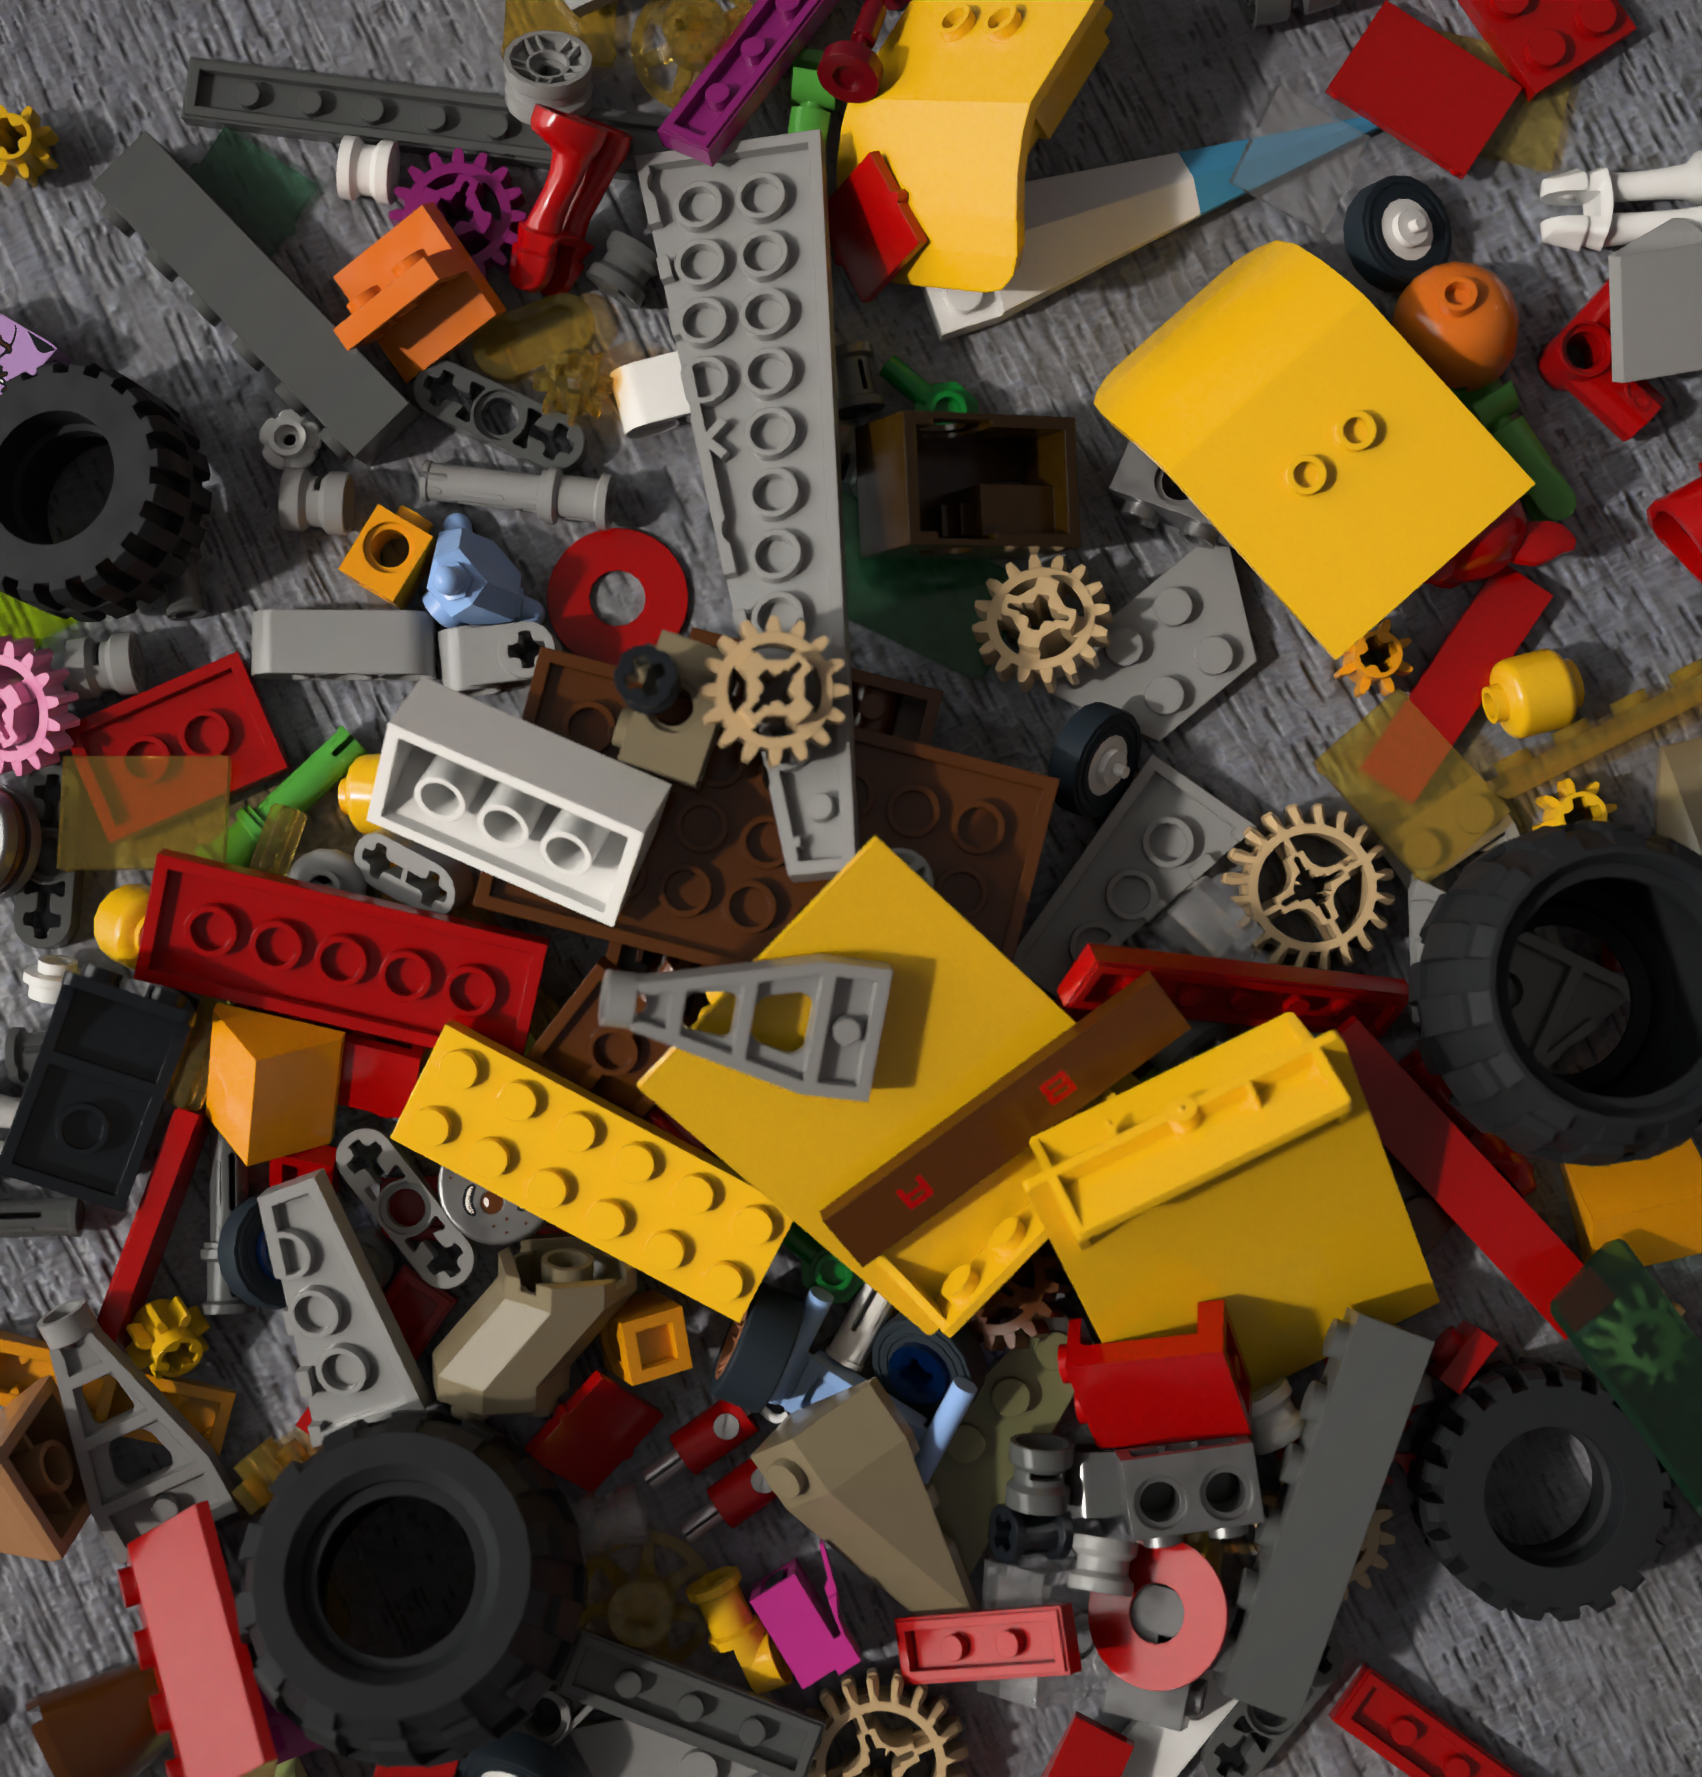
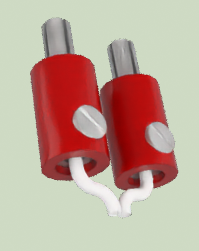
(701, 1445)

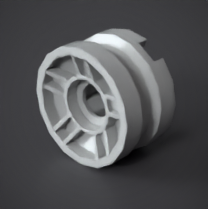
(549, 71)

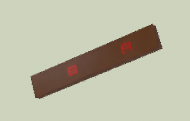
(1004, 1118)

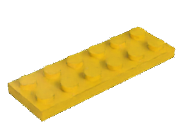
(592, 1170)

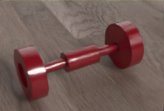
(851, 68)

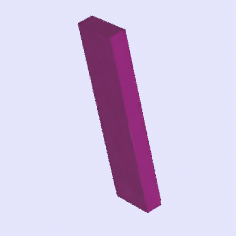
(741, 76)

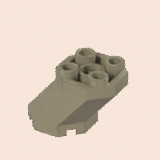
(530, 1327)

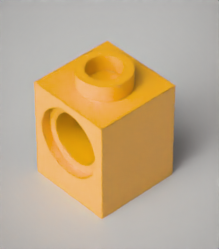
(396, 583)
(646, 1339)

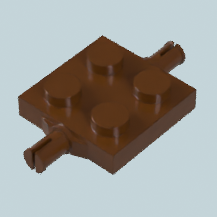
(597, 1056)

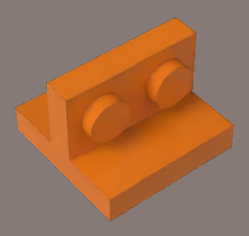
(415, 294)

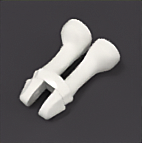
(1601, 189)

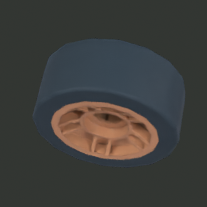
(757, 1349)

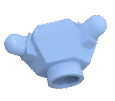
(475, 581)

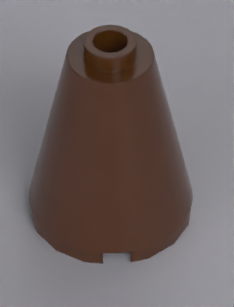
(99, 1725)

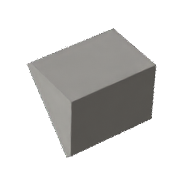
(1657, 303)

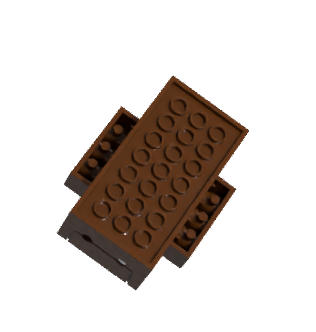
(717, 868)

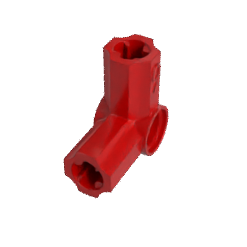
(1619, 406)

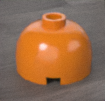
(1460, 323)

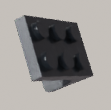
(96, 1088)

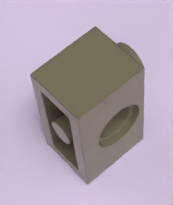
(679, 751)

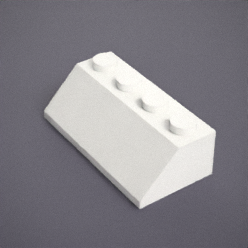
(516, 800)

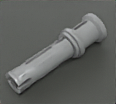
(548, 494)

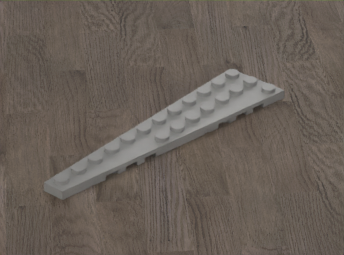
(757, 357)

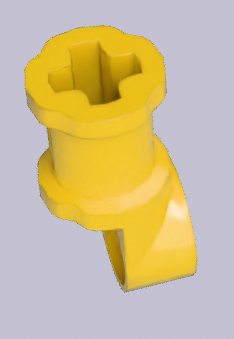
(738, 1629)

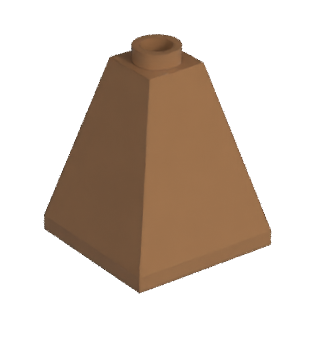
(39, 1476)

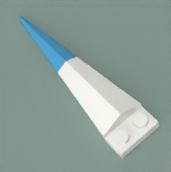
(1092, 220)

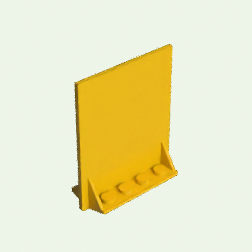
(949, 1031)
(1238, 1185)

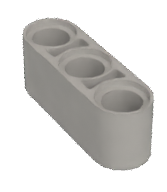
(343, 645)

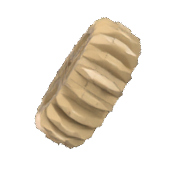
(1291, 864)
(904, 1743)

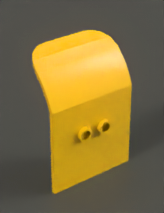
(960, 113)
(1312, 439)

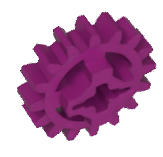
(468, 194)

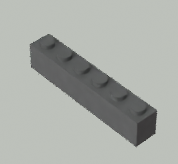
(255, 299)
(1321, 1512)

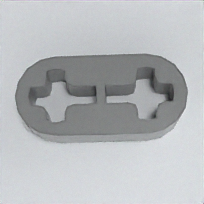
(411, 878)

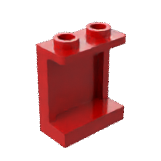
(1160, 1385)

